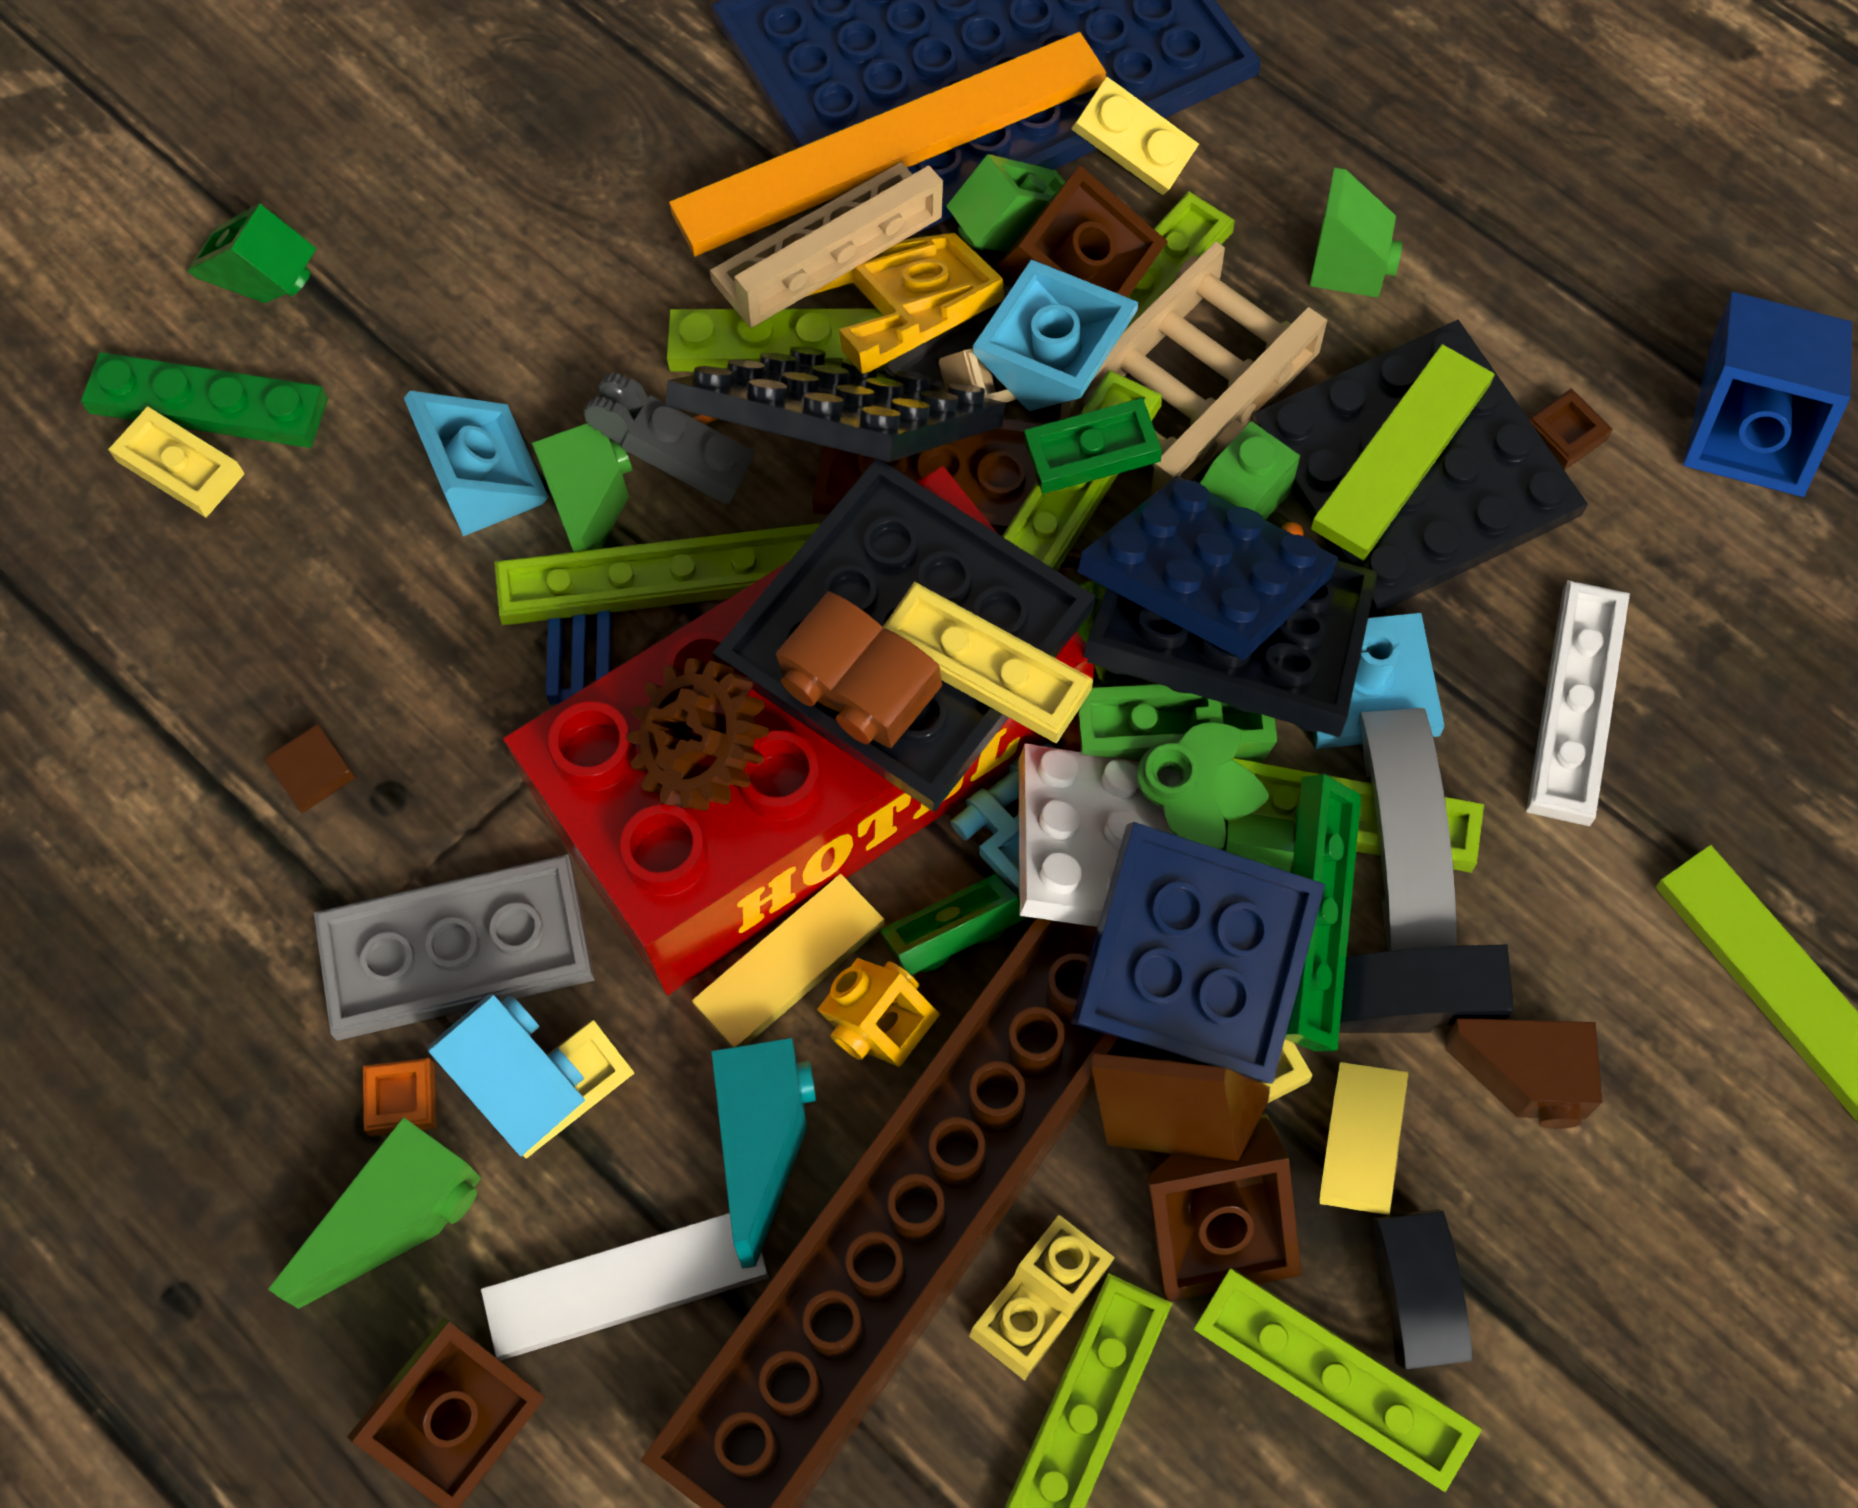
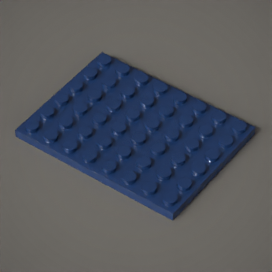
(855, 59)

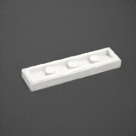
(1578, 703)
(615, 1287)

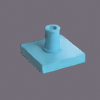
(1390, 675)

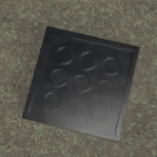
(837, 403)
(1479, 498)
(871, 554)
(1295, 675)

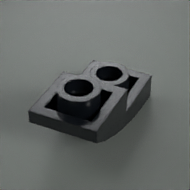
(1424, 1289)

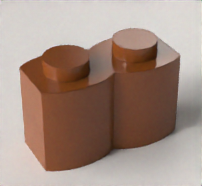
(858, 670)

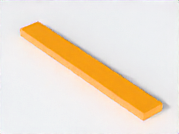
(872, 146)

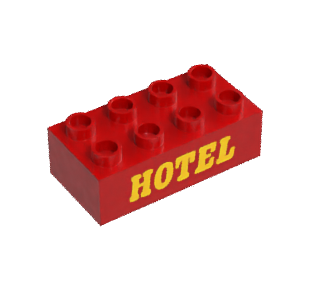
(713, 880)

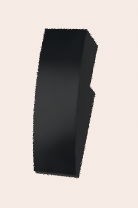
(1425, 988)

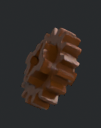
(718, 709)

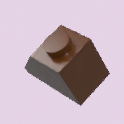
(1533, 1066)

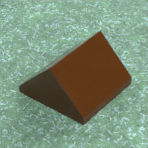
(1177, 1106)
(446, 1416)

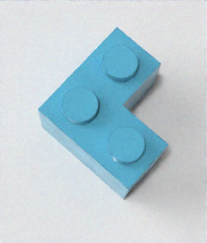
(508, 1072)

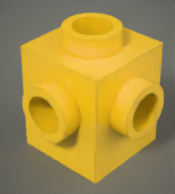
(877, 1011)

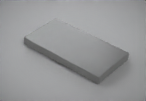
(452, 946)

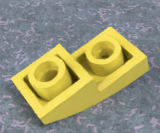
(1364, 1138)
(1041, 1297)

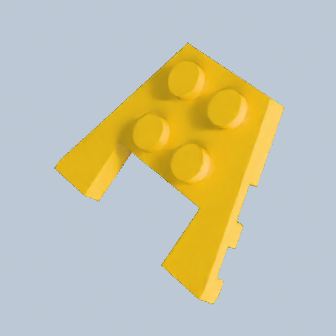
(921, 291)

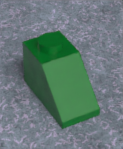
(254, 256)

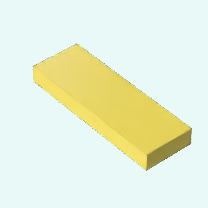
(992, 663)
(788, 963)

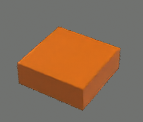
(397, 1092)

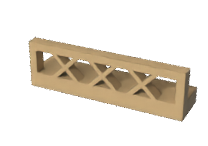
(829, 242)

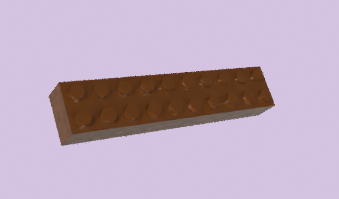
(891, 1239)

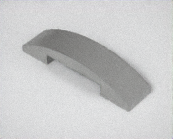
(1410, 829)

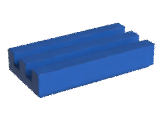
(555, 654)

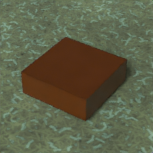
(1570, 428)
(309, 768)

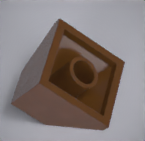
(1086, 236)
(1225, 1217)

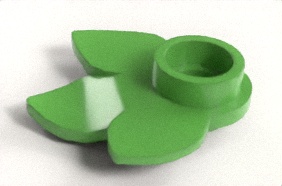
(1211, 783)

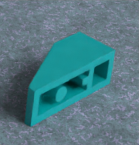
(761, 1131)

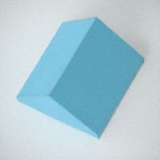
(1052, 335)
(477, 458)

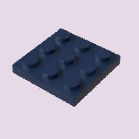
(1208, 566)
(1198, 953)

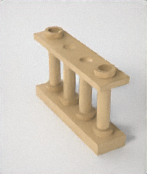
(1250, 384)

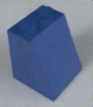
(1770, 394)

